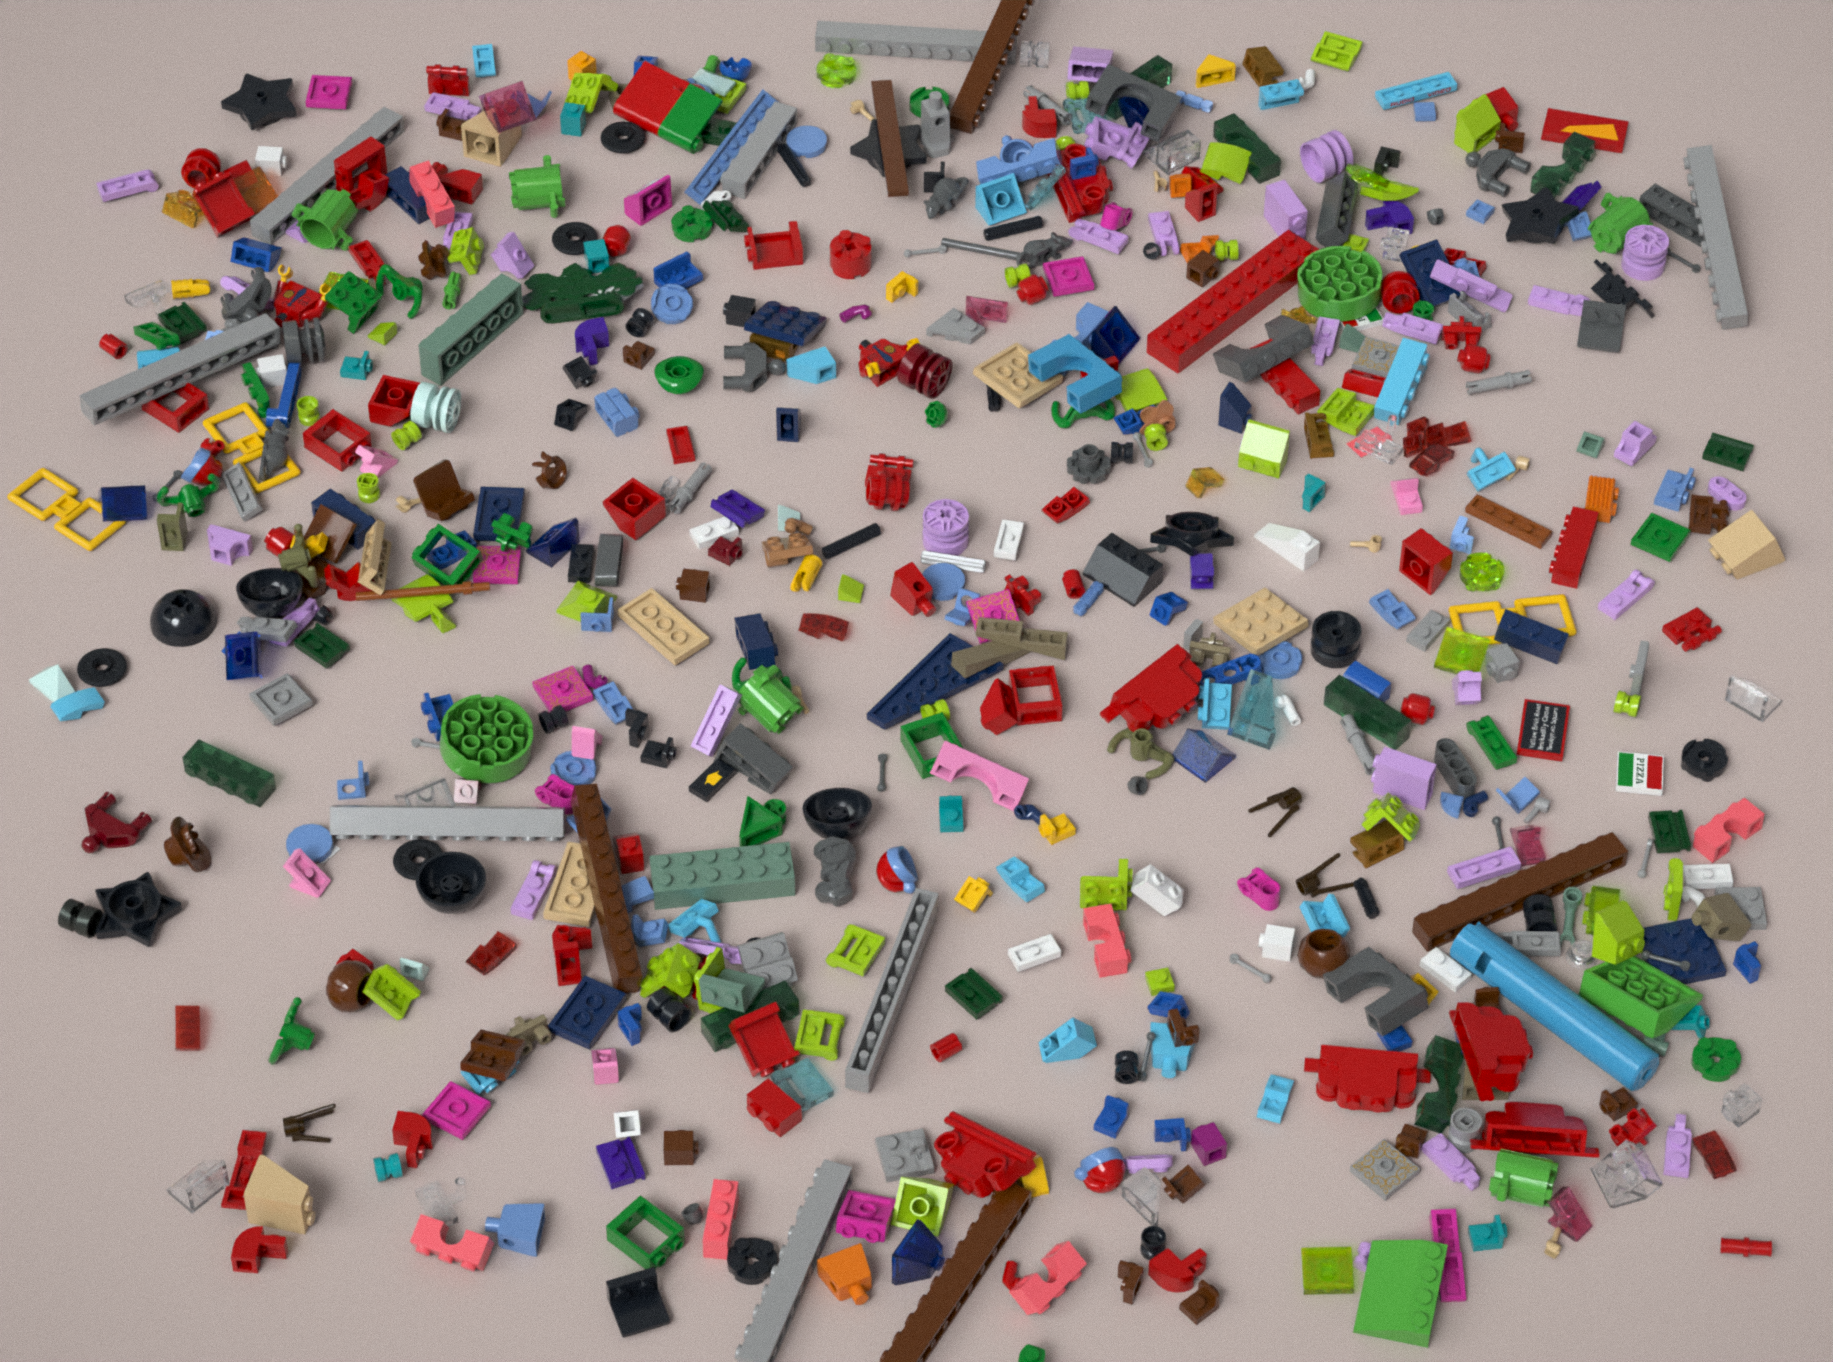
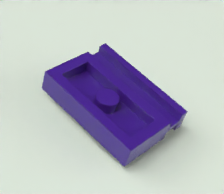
(1582, 194)
(737, 508)
(620, 1162)

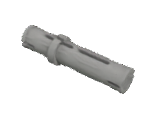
(1045, 103)
(1507, 380)
(685, 493)
(1356, 737)

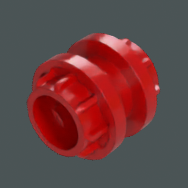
(200, 166)
(1399, 292)
(887, 491)

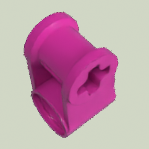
(1115, 216)
(556, 793)
(1260, 889)

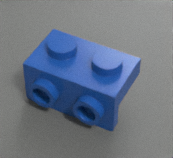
(677, 271)
(435, 710)

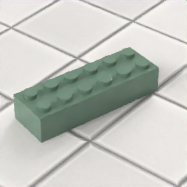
(470, 329)
(722, 875)

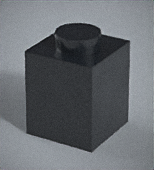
(739, 310)

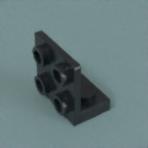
(637, 1302)

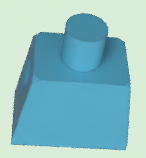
(1165, 1054)

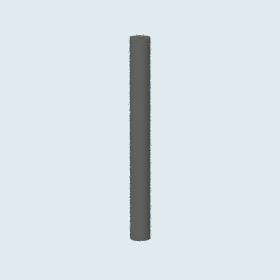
(979, 248)

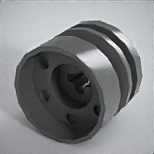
(303, 341)

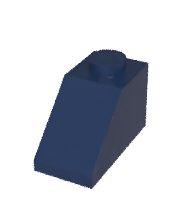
(1234, 409)
(788, 424)

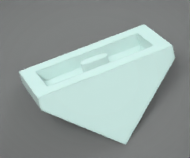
(715, 82)
(52, 683)

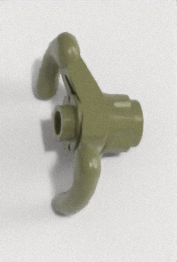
(298, 558)
(1142, 749)

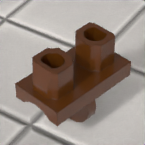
(433, 259)

